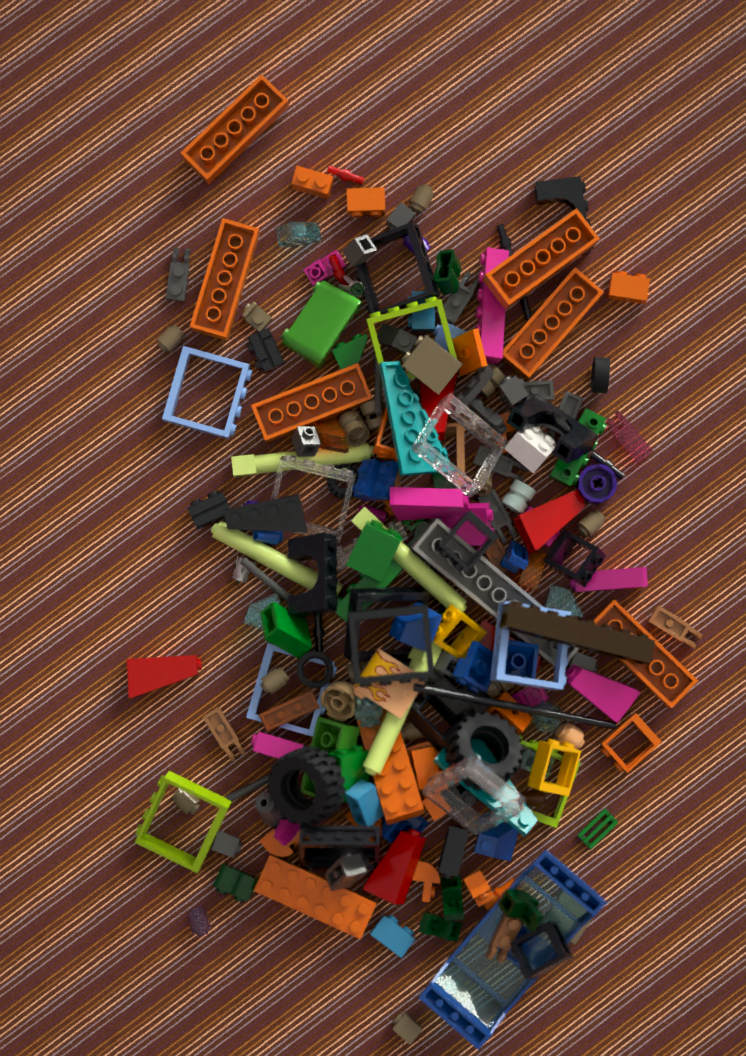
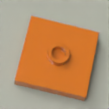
(469, 352)

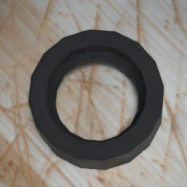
(600, 375)
(300, 667)

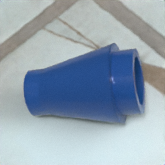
(269, 537)

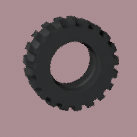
(496, 734)
(286, 791)

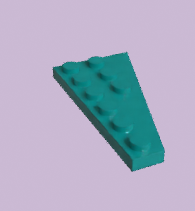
(406, 420)
(524, 820)

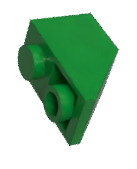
(351, 352)

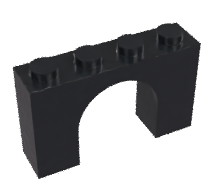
(565, 191)
(575, 437)
(323, 596)

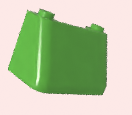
(321, 323)

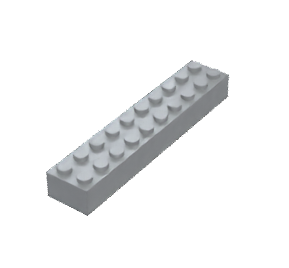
(482, 583)

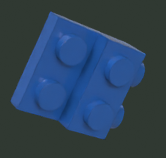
(375, 480)
(475, 668)

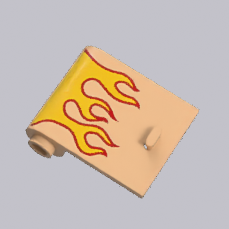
(387, 695)

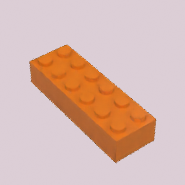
(235, 129)
(540, 259)
(225, 279)
(551, 323)
(312, 402)
(664, 674)
(396, 782)
(312, 896)

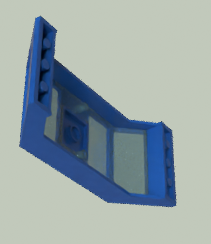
(479, 992)

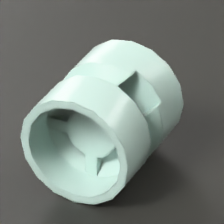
(518, 496)

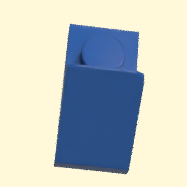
(515, 557)

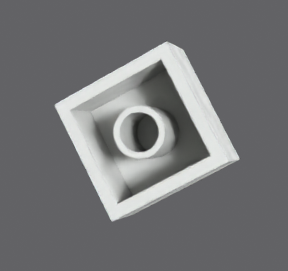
(531, 447)

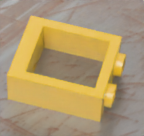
(462, 643)
(566, 771)

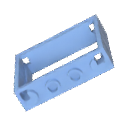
(235, 410)
(500, 655)
(258, 692)

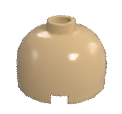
(339, 700)

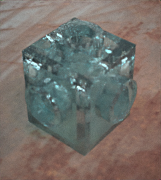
(368, 712)
(546, 723)

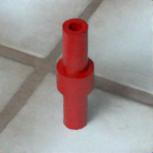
(345, 175)
(337, 270)

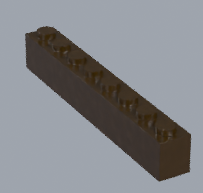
(576, 633)

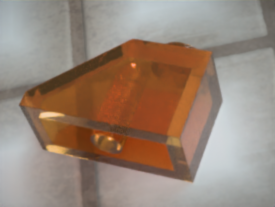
(331, 435)
(532, 573)

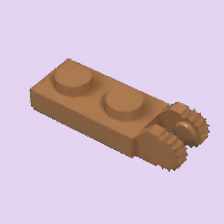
(673, 626)
(223, 732)
(504, 934)

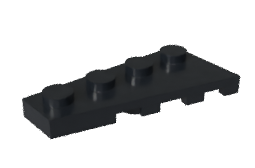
(271, 515)

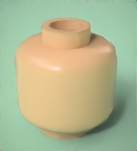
(570, 734)

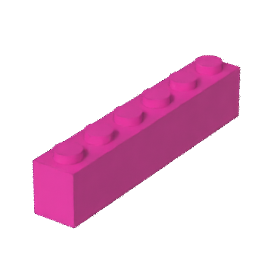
(490, 312)

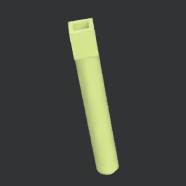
(267, 463)
(267, 556)
(417, 568)
(391, 724)

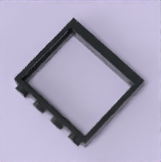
(424, 265)
(361, 595)
(391, 612)
(338, 837)

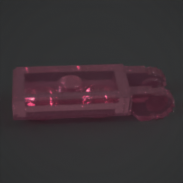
(630, 438)

